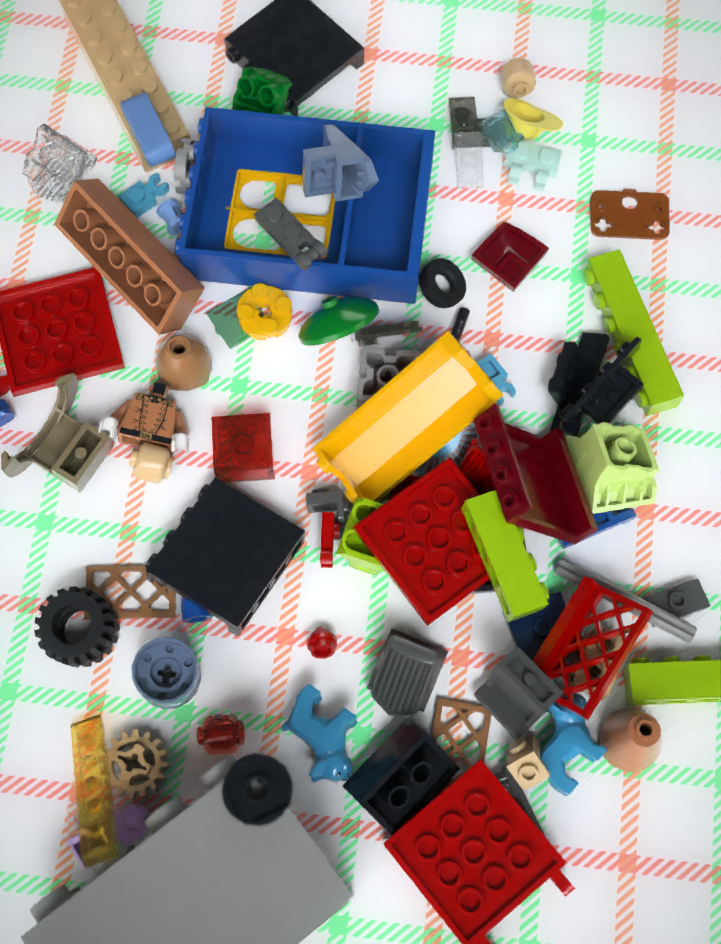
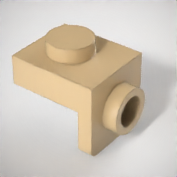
(525, 762)

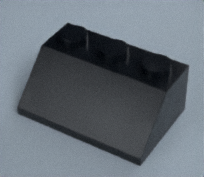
(401, 776)

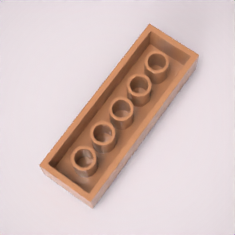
(128, 256)

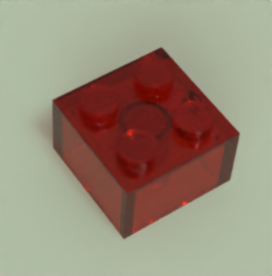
(243, 447)

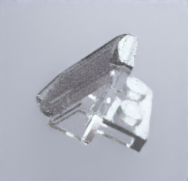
(55, 164)

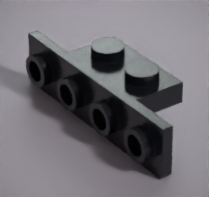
(573, 371)
(609, 392)

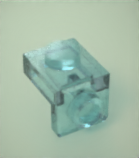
(501, 132)

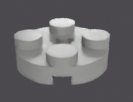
(183, 160)

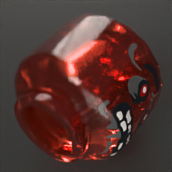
(221, 734)

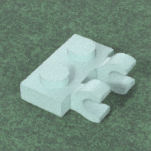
(533, 159)

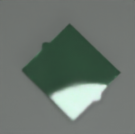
(226, 322)

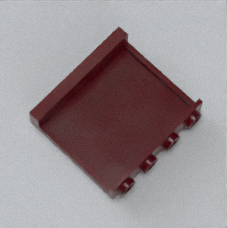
(535, 479)

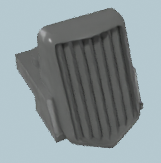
(405, 674)

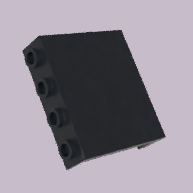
(297, 43)
(226, 554)

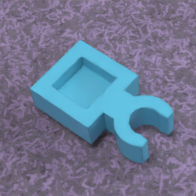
(142, 198)
(497, 375)

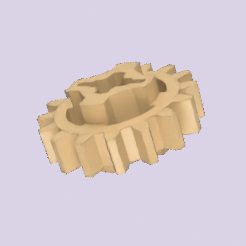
(140, 753)

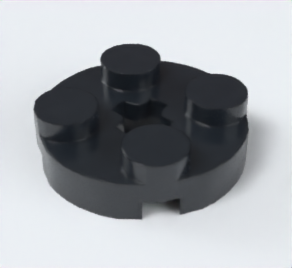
(238, 783)

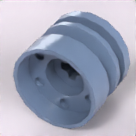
(155, 659)

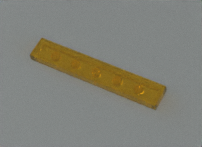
(93, 792)

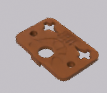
(629, 222)

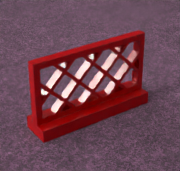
(568, 630)

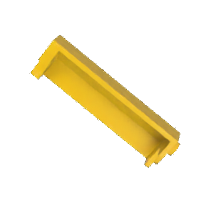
(407, 420)

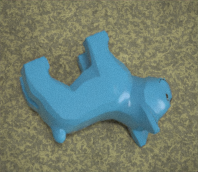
(323, 735)
(568, 741)

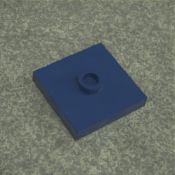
(533, 629)

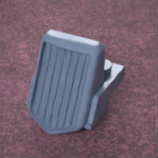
(337, 168)

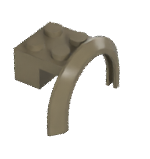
(63, 445)

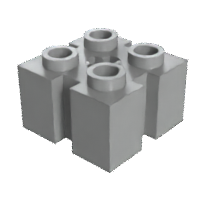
(378, 368)

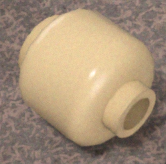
(518, 77)
(151, 462)

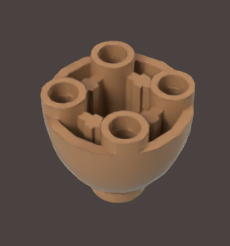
(183, 363)

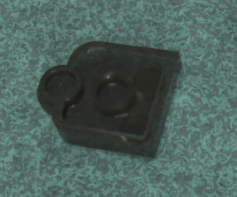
(370, 335)

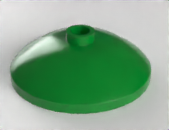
(337, 319)

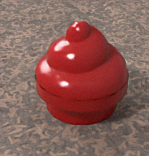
(322, 643)

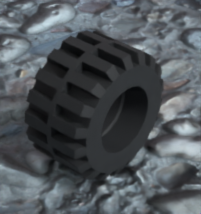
(55, 617)

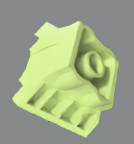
(614, 466)

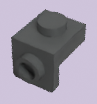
(324, 500)

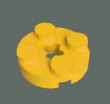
(264, 297)

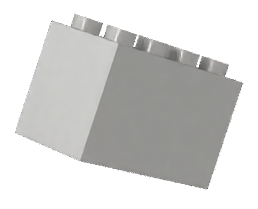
(200, 882)

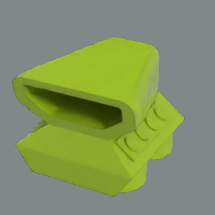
(351, 545)

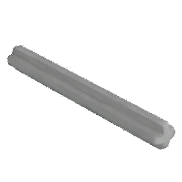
(659, 618)

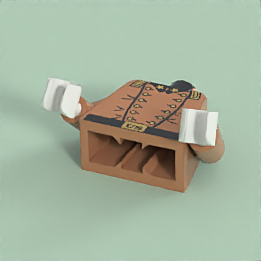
(148, 420)

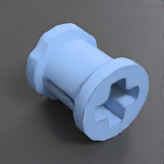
(170, 215)

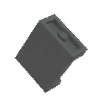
(517, 693)

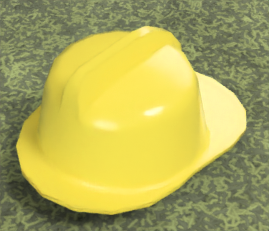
(530, 119)

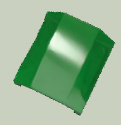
(261, 91)

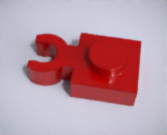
(329, 532)

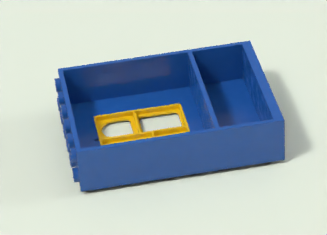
(369, 240)

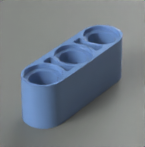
(148, 129)

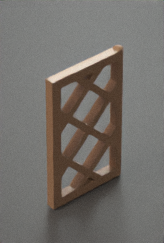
(145, 611)
(481, 737)

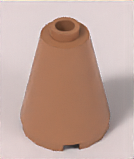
(630, 740)

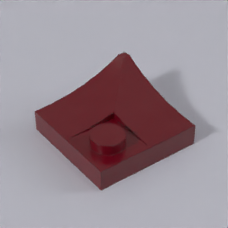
(509, 255)

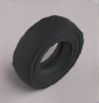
(432, 291)

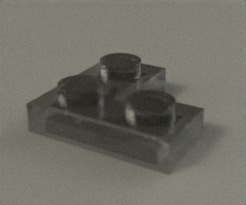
(464, 117)

